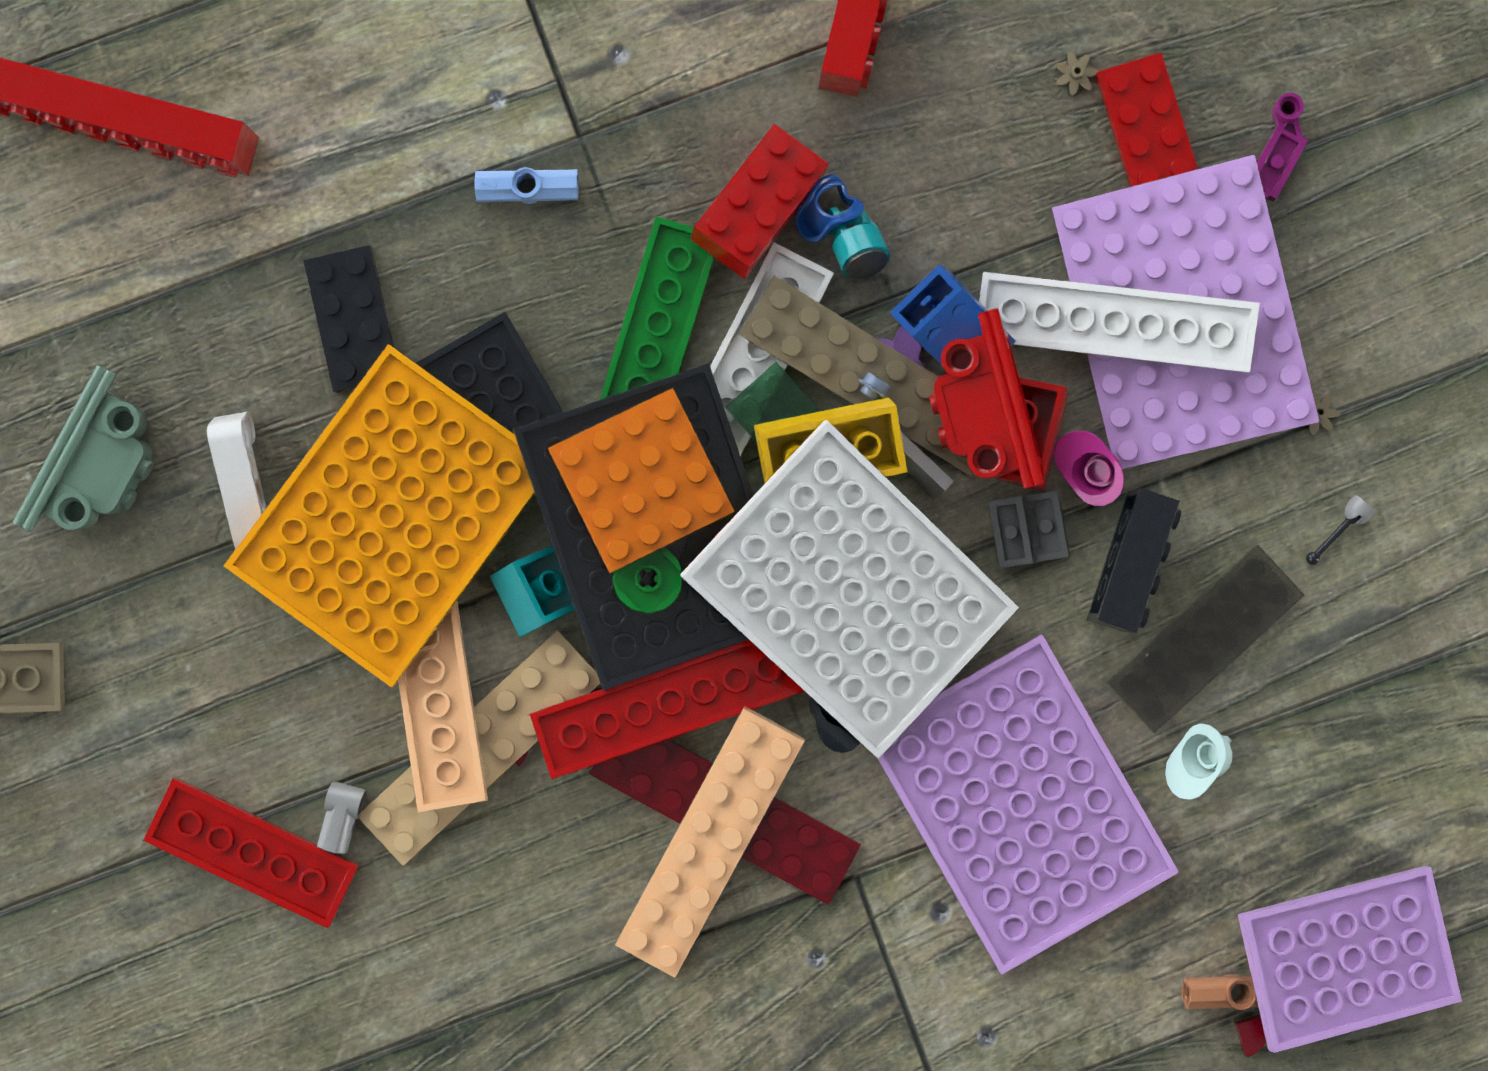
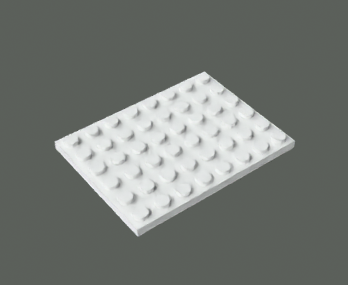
(850, 589)

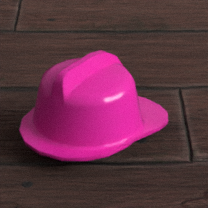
(1089, 467)

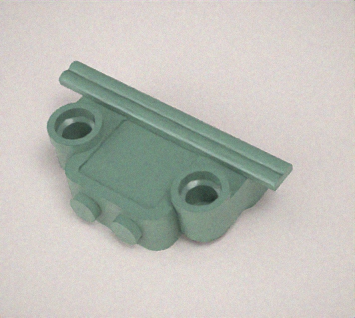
(92, 461)

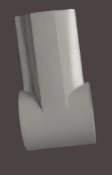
(342, 809)

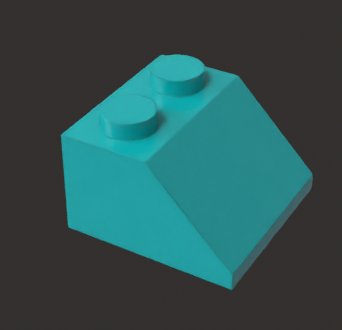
(533, 591)

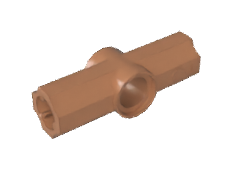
(1216, 992)

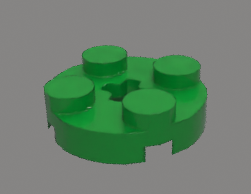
(647, 598)

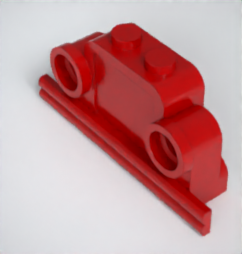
(986, 406)

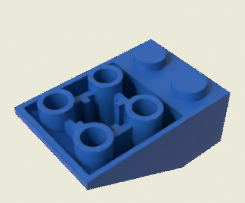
(940, 312)

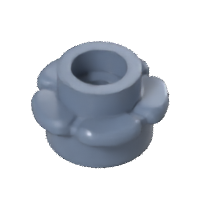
(874, 387)

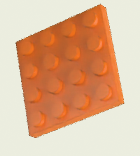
(641, 480)

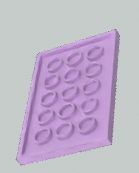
(1349, 958)

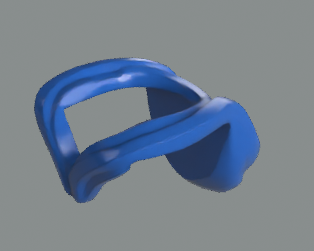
(813, 222)

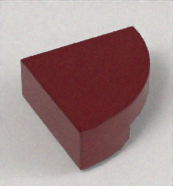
(1251, 1035)

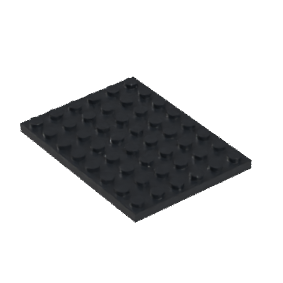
(622, 640)

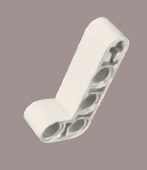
(236, 471)

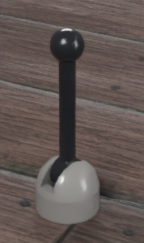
(1357, 513)

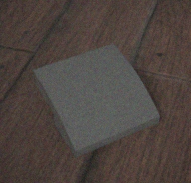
(1029, 529)

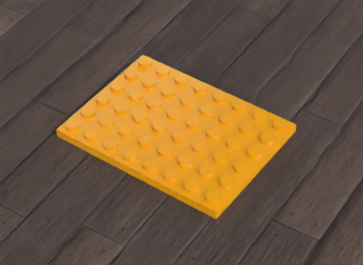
(387, 516)

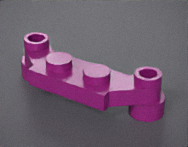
(1283, 145)

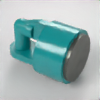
(859, 249)

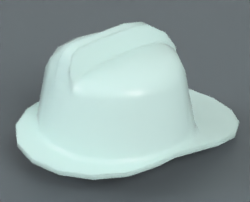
(1198, 761)

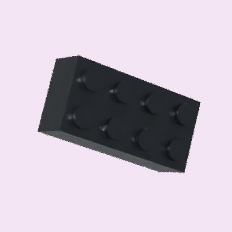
(1134, 560)

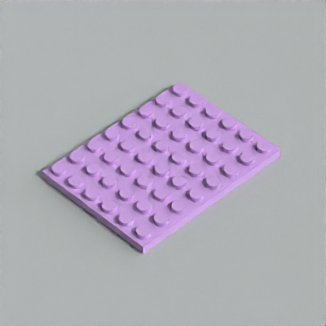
(1196, 238)
(1024, 805)

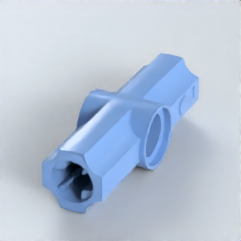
(504, 185)

